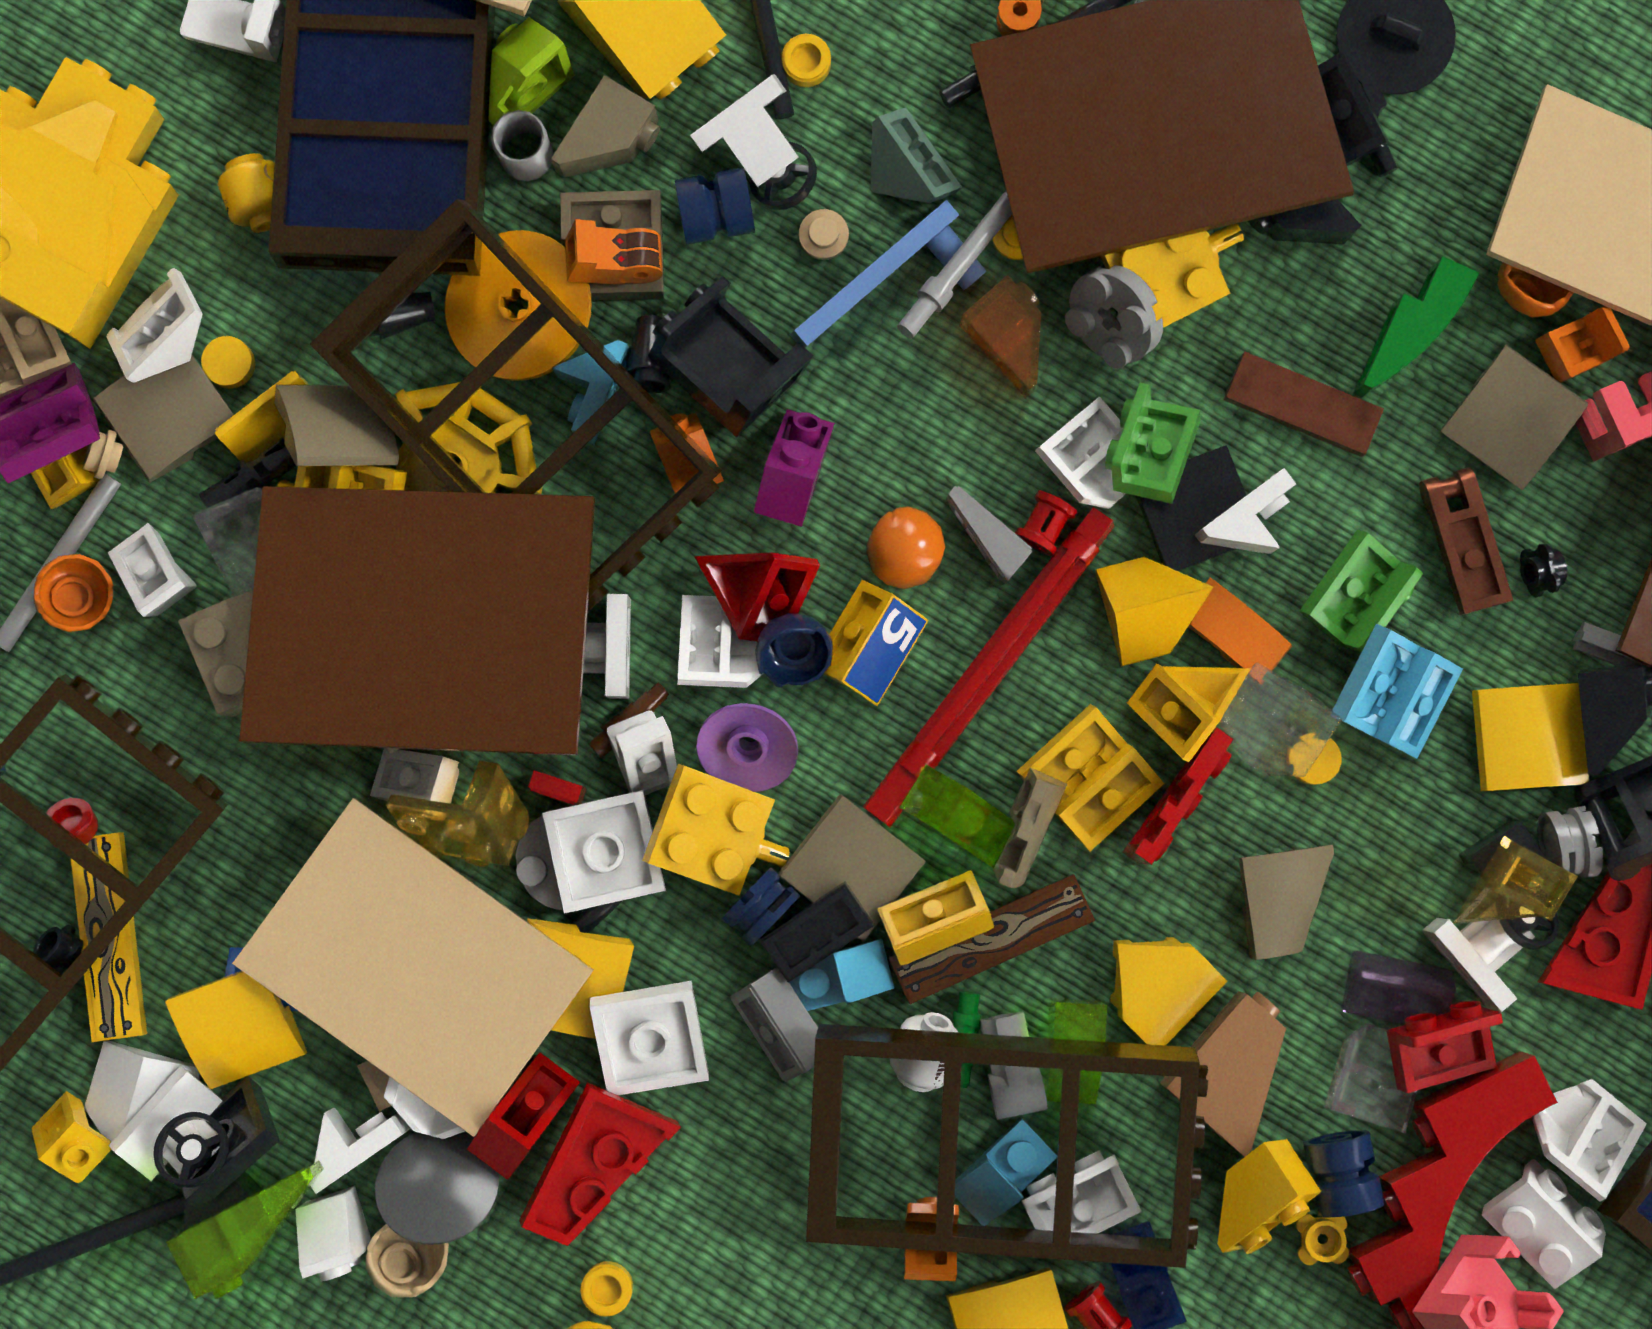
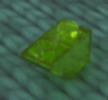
(958, 815)

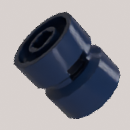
(715, 206)
(1343, 1173)

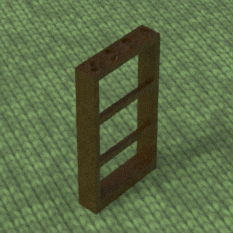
(401, 280)
(161, 761)
(957, 1048)

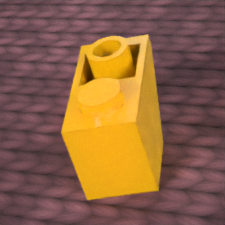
(1261, 1193)

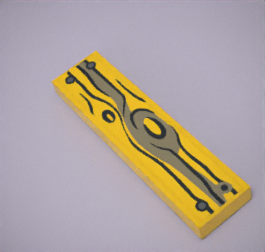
(114, 978)

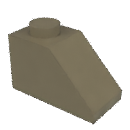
(607, 131)

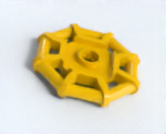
(468, 442)

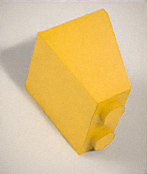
(648, 38)

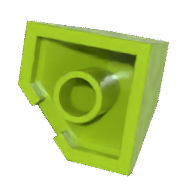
(526, 69)

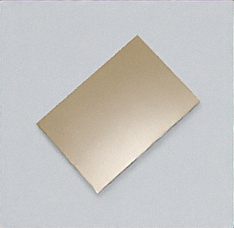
(1582, 205)
(413, 966)

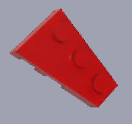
(1609, 944)
(595, 1155)

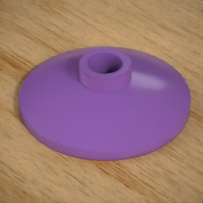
(744, 763)

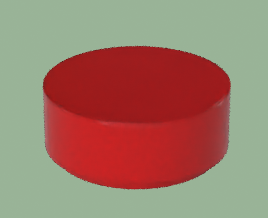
(75, 817)

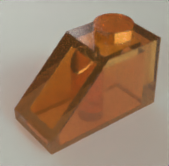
(1008, 331)

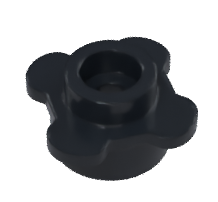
(1543, 569)
(59, 947)

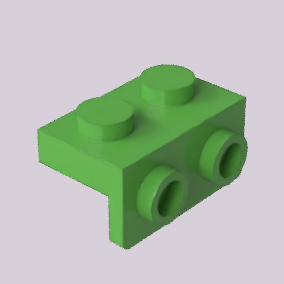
(1152, 446)
(1360, 591)

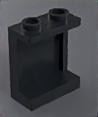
(725, 358)

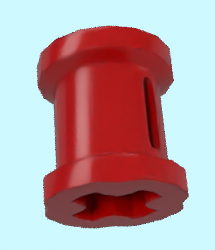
(1060, 513)
(1092, 1299)

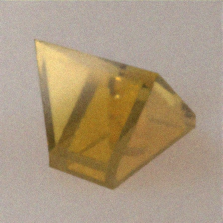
(1517, 886)

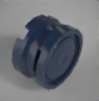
(761, 906)

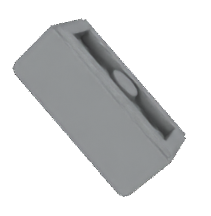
(778, 1023)

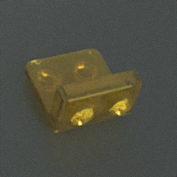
(478, 831)

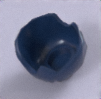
(793, 650)

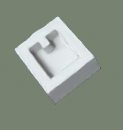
(237, 25)

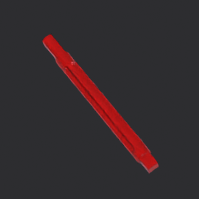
(991, 664)

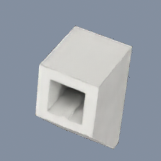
(331, 1234)

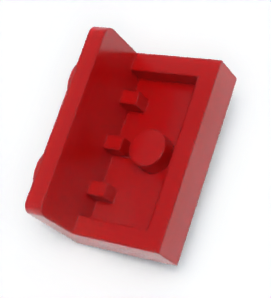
(1443, 1046)

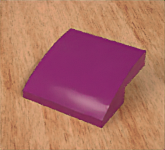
(45, 422)

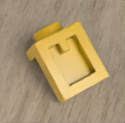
(67, 1141)

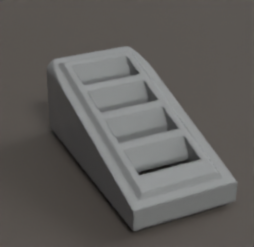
(996, 542)

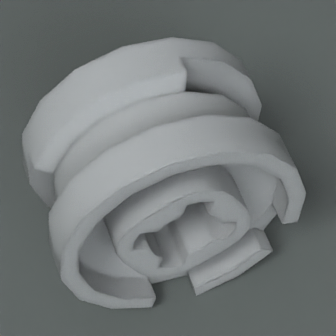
(1571, 841)

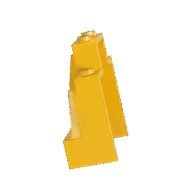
(75, 198)

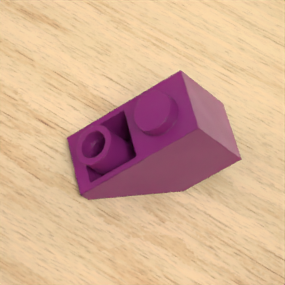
(793, 467)

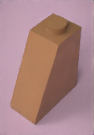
(1241, 1060)

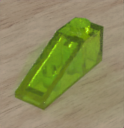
(231, 1241)

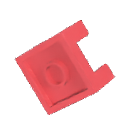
(1624, 421)
(1477, 1293)

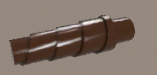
(646, 702)

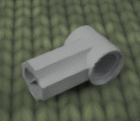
(1013, 1088)

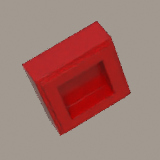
(557, 788)

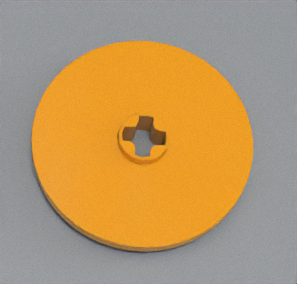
(480, 314)

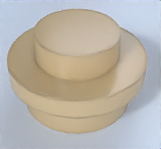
(823, 234)
(103, 455)

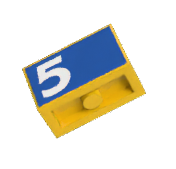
(872, 641)

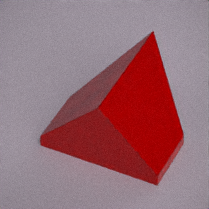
(758, 587)

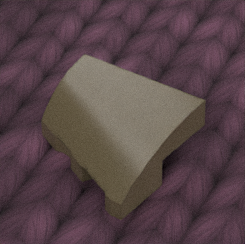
(1032, 817)
(1282, 898)

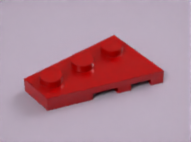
(1179, 799)

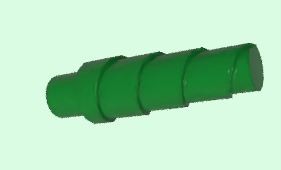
(967, 1021)

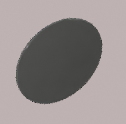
(434, 1188)

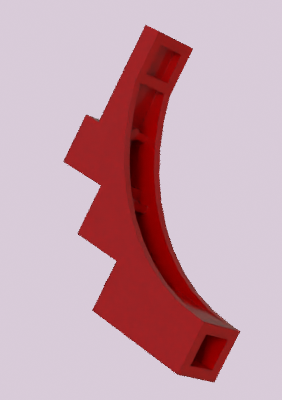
(1462, 1128)

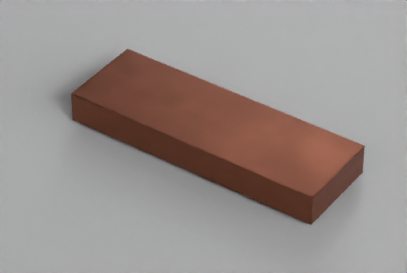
(1303, 404)

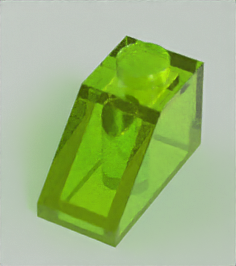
(1076, 1021)

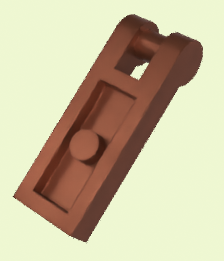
(1466, 542)

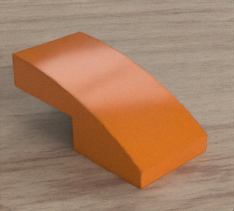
(1238, 631)

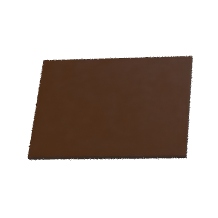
(1157, 124)
(419, 620)

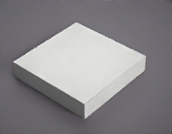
(601, 851)
(649, 1038)

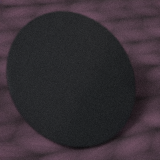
(1396, 42)

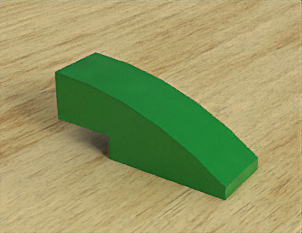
(1416, 322)

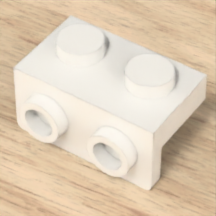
(1099, 1197)
(1547, 1224)

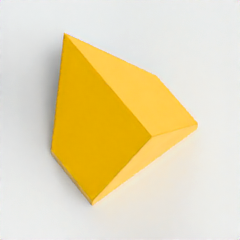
(1148, 607)
(1186, 703)

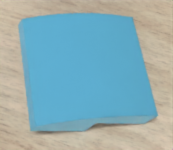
(1396, 691)

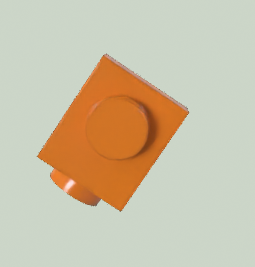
(1582, 344)
(676, 464)
(928, 1263)

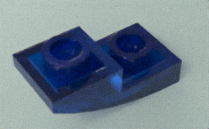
(1147, 1290)

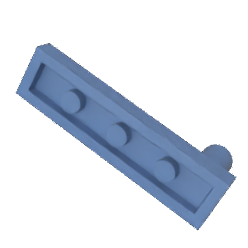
(931, 231)

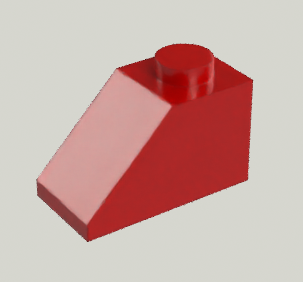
(523, 1116)

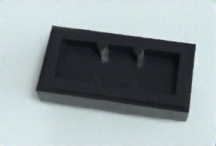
(816, 931)

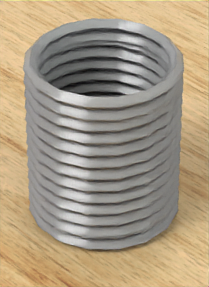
(518, 123)

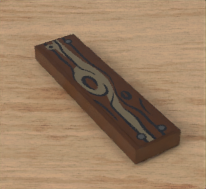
(1017, 929)

